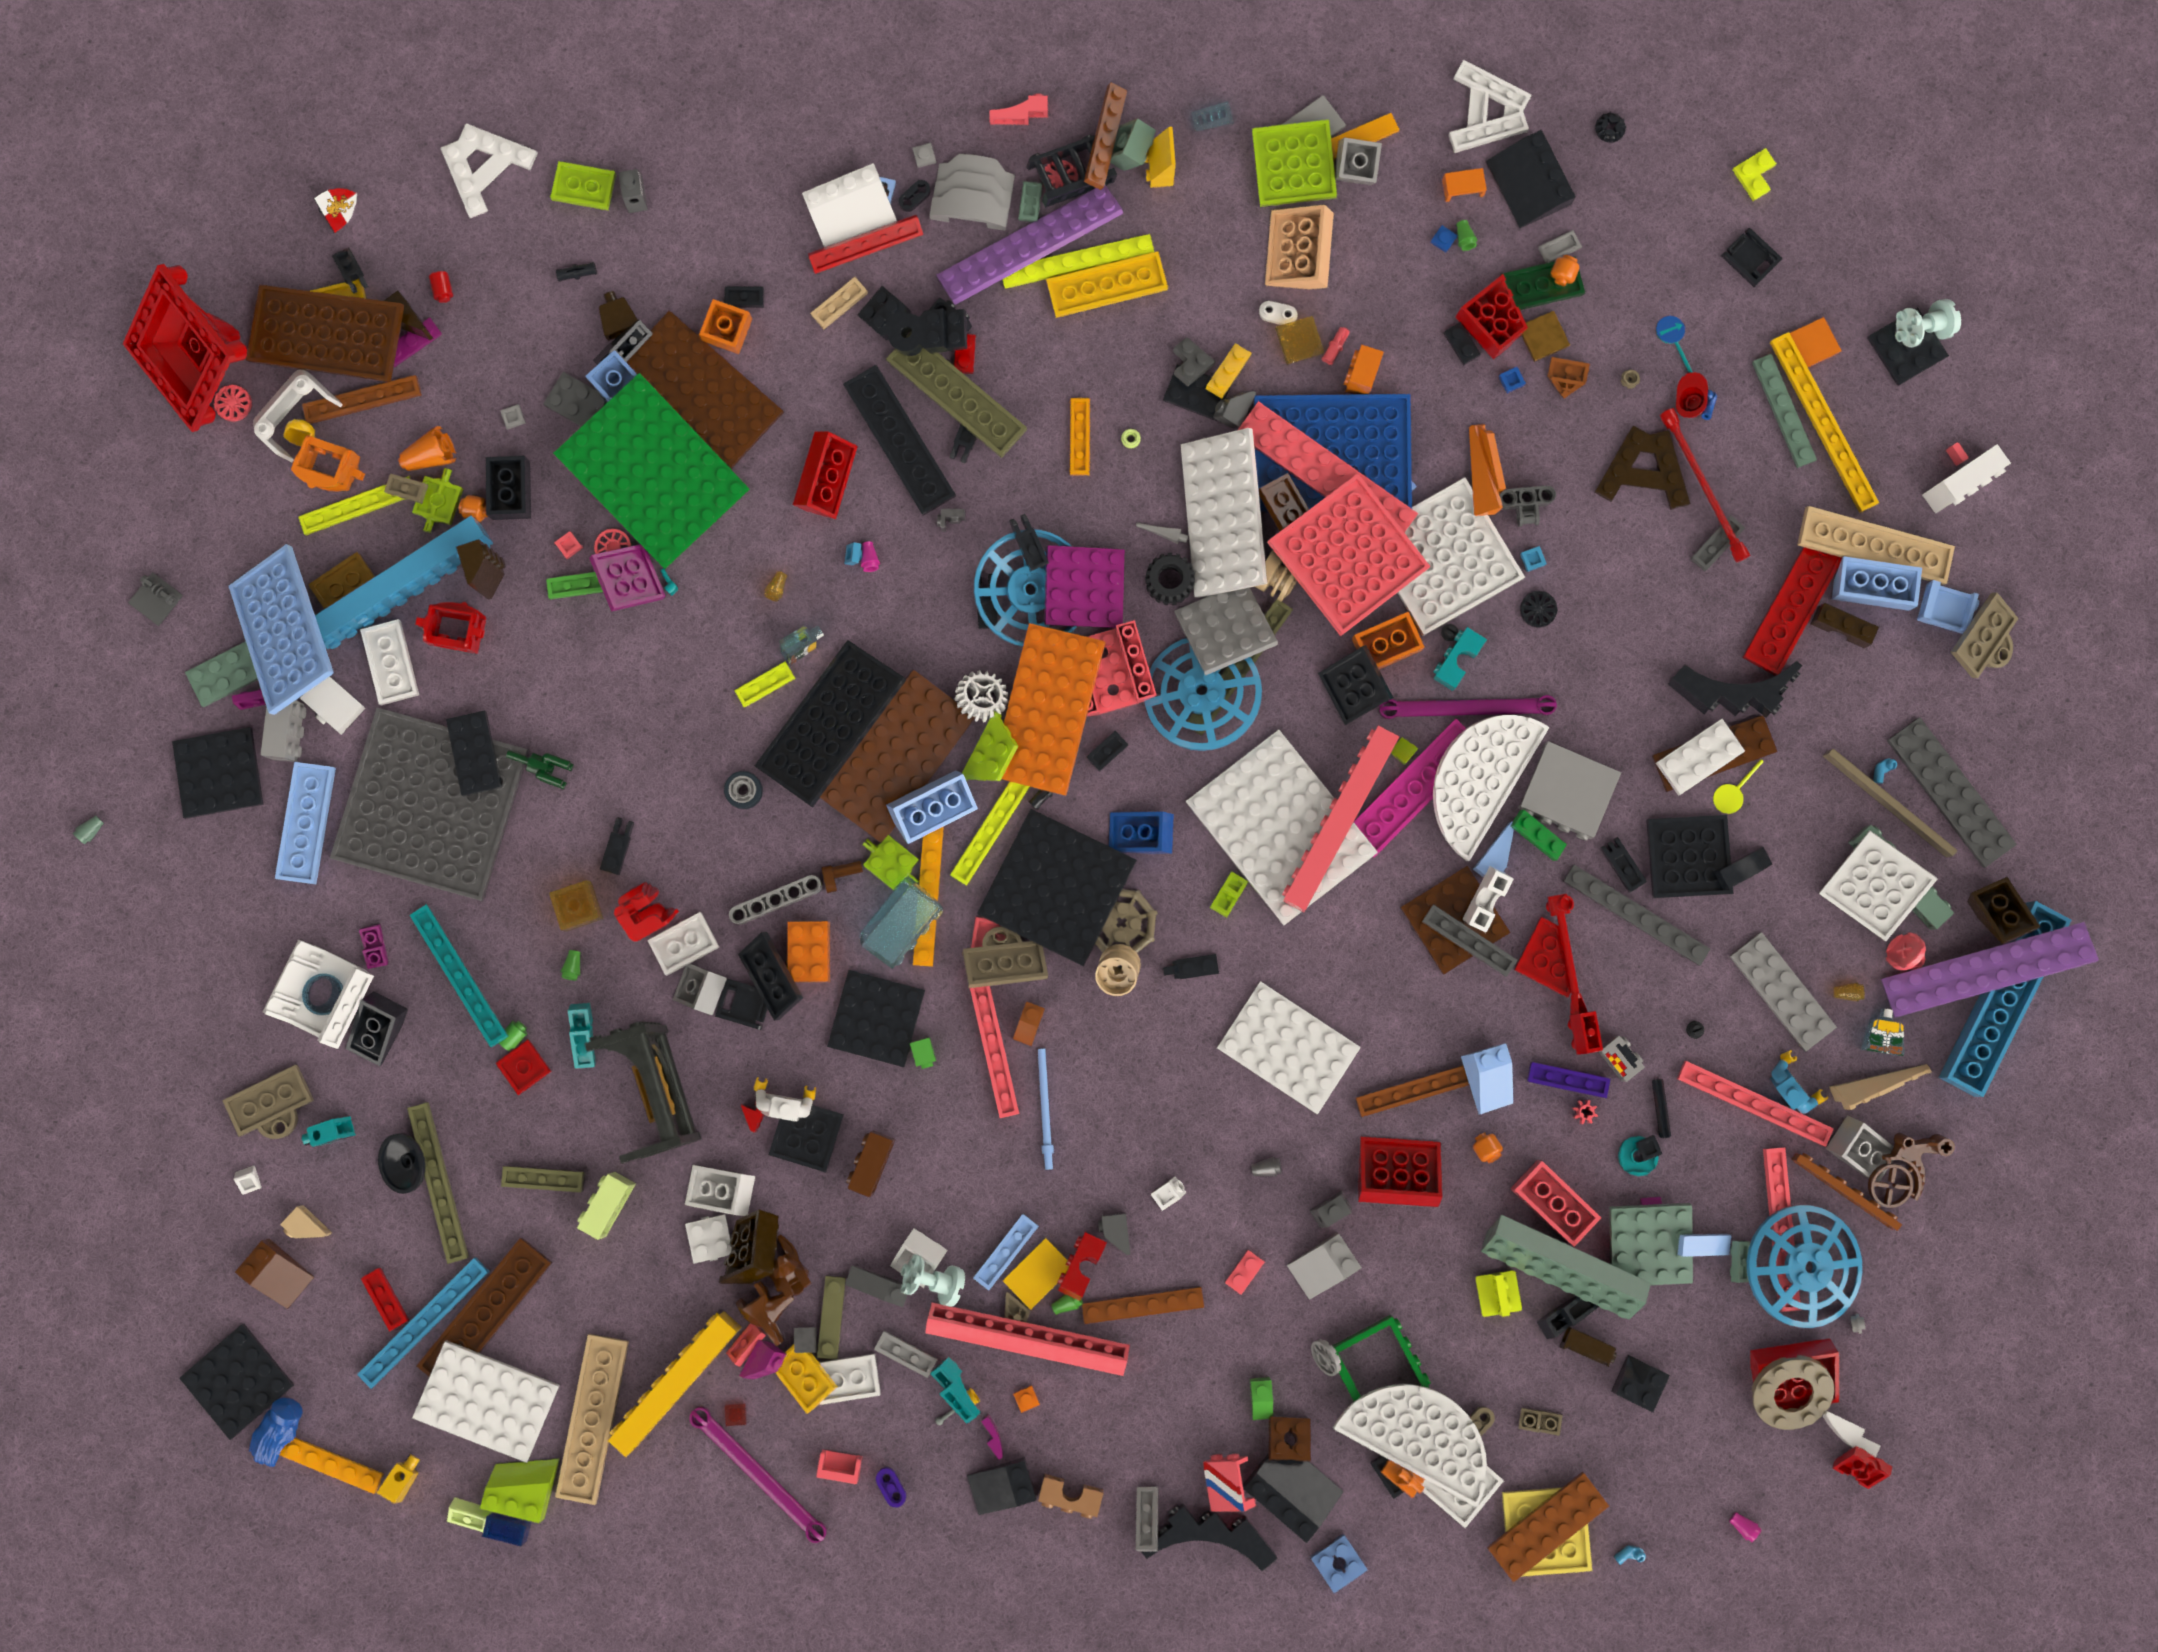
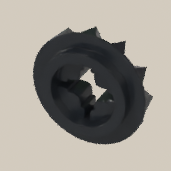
(1609, 135)

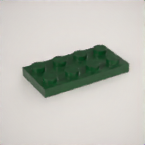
(1537, 287)

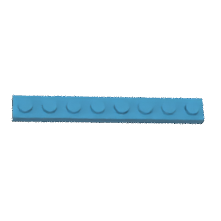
(423, 1323)

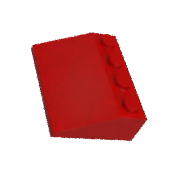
(1400, 1172)
(1797, 1391)

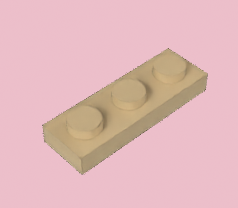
(839, 303)

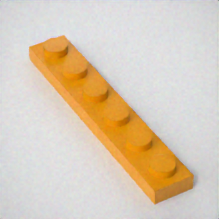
(332, 1465)

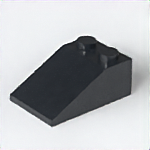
(376, 1027)
(1002, 1486)

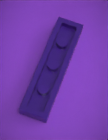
(1568, 1080)

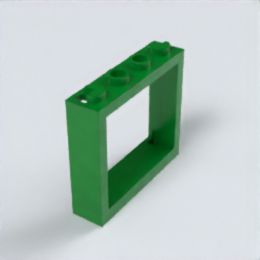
(1368, 1331)

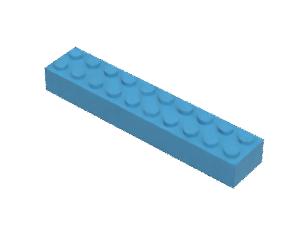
(397, 583)
(1995, 1021)

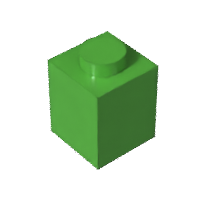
(923, 1053)

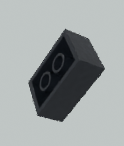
(508, 487)

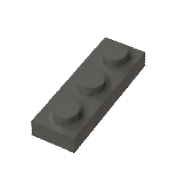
(1716, 545)

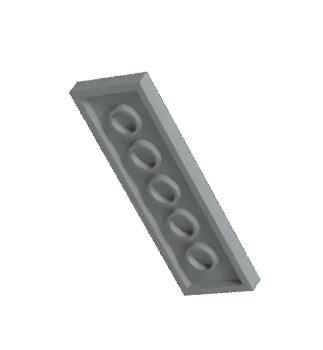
(1783, 991)

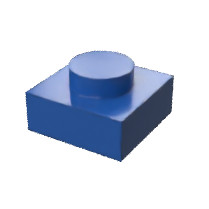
(1443, 238)
(1512, 380)

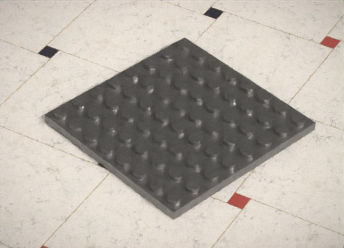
(410, 811)

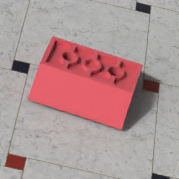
(1122, 667)

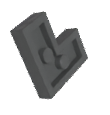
(1195, 361)

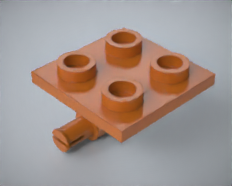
(1403, 1478)

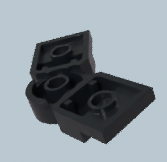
(933, 330)

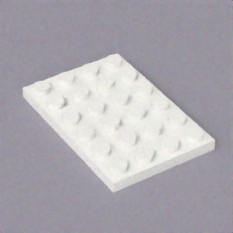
(1288, 1047)
(486, 1401)

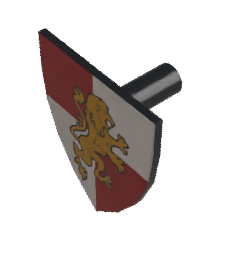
(336, 206)

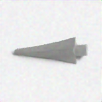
(1171, 534)

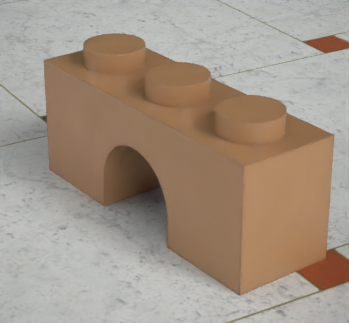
(1086, 1503)

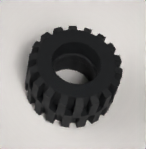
(1164, 594)

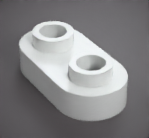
(1277, 315)

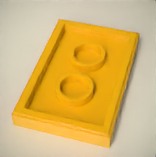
(1037, 1273)
(805, 1379)

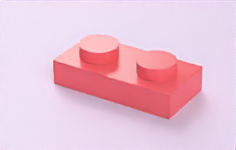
(1244, 1272)
(745, 1344)

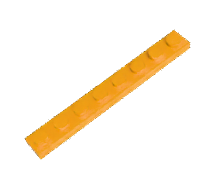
(929, 881)

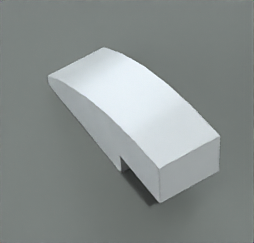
(1850, 1433)

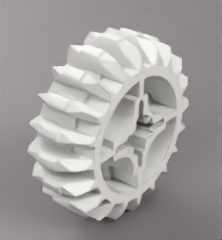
(990, 684)

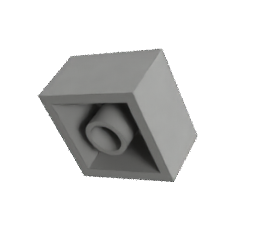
(1357, 161)

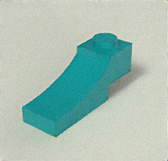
(580, 1031)
(954, 1392)

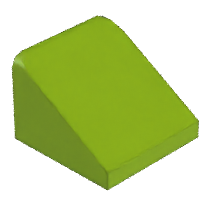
(1403, 750)

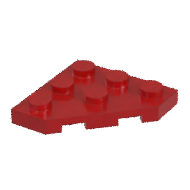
(1544, 958)

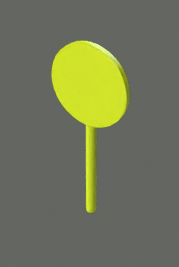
(1729, 797)

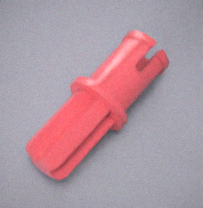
(1335, 345)

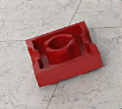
(1855, 1463)

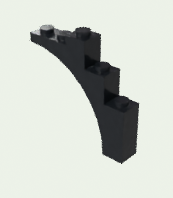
(1708, 693)
(1212, 1528)

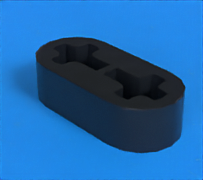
(911, 192)

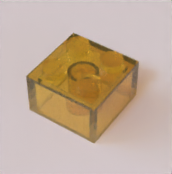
(576, 905)

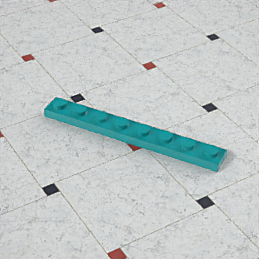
(459, 976)

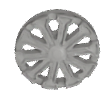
(1325, 1357)

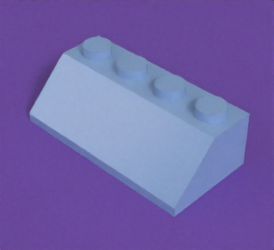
(1877, 583)
(932, 806)

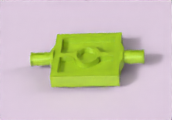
(439, 501)
(890, 862)

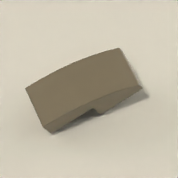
(1540, 1421)

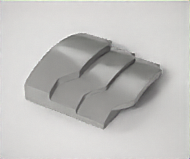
(973, 190)

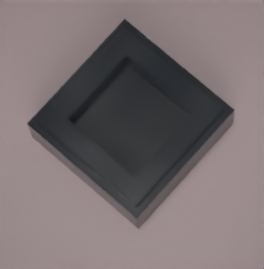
(1648, 1148)

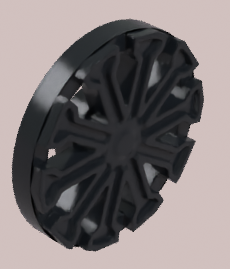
(1538, 609)

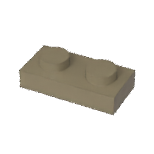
(406, 488)

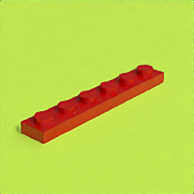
(865, 244)

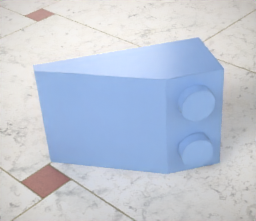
(1490, 1077)

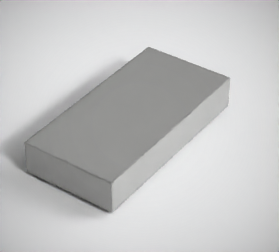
(1560, 246)

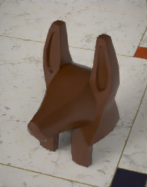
(789, 1273)
(765, 1311)

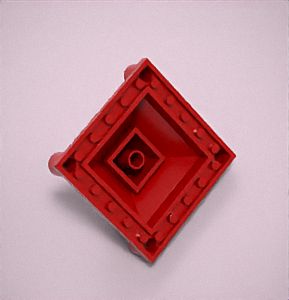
(182, 346)

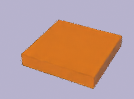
(1815, 342)

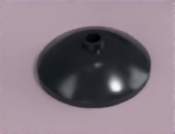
(401, 1163)

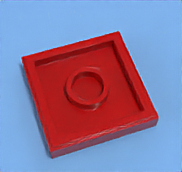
(523, 1067)

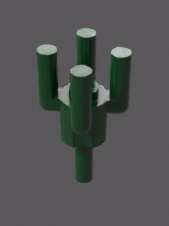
(543, 766)

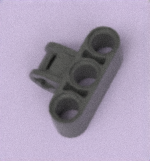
(1527, 511)

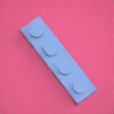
(1005, 1252)

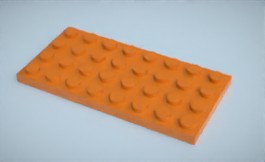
(1050, 706)

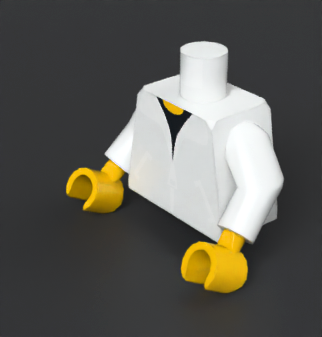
(782, 1106)

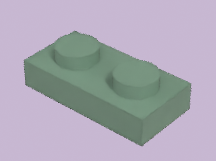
(1739, 1254)

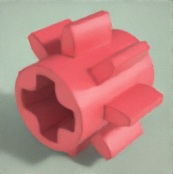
(1585, 1117)

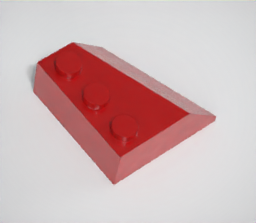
(1493, 318)

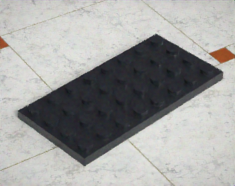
(830, 723)

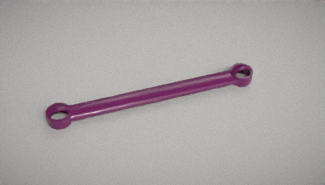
(1468, 707)
(758, 1474)

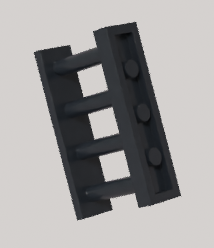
(1069, 189)

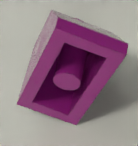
(764, 1360)

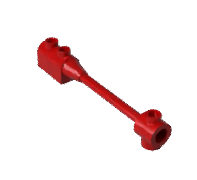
(1581, 1022)

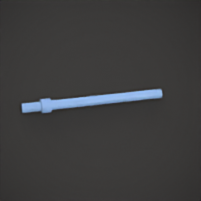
(1047, 1148)

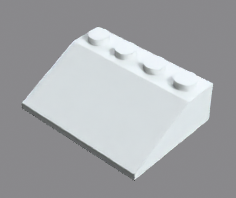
(849, 206)

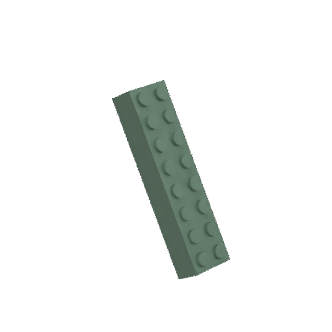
(1566, 1267)

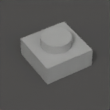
(924, 155)

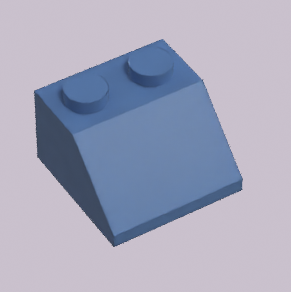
(611, 375)

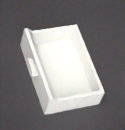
(333, 705)

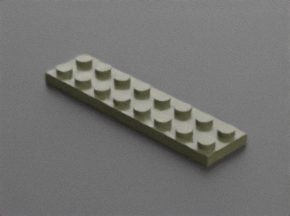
(960, 398)

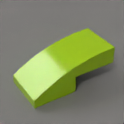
(1229, 894)

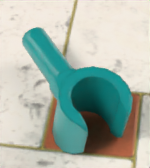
(671, 588)

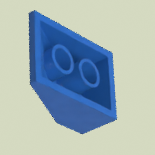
(1141, 832)

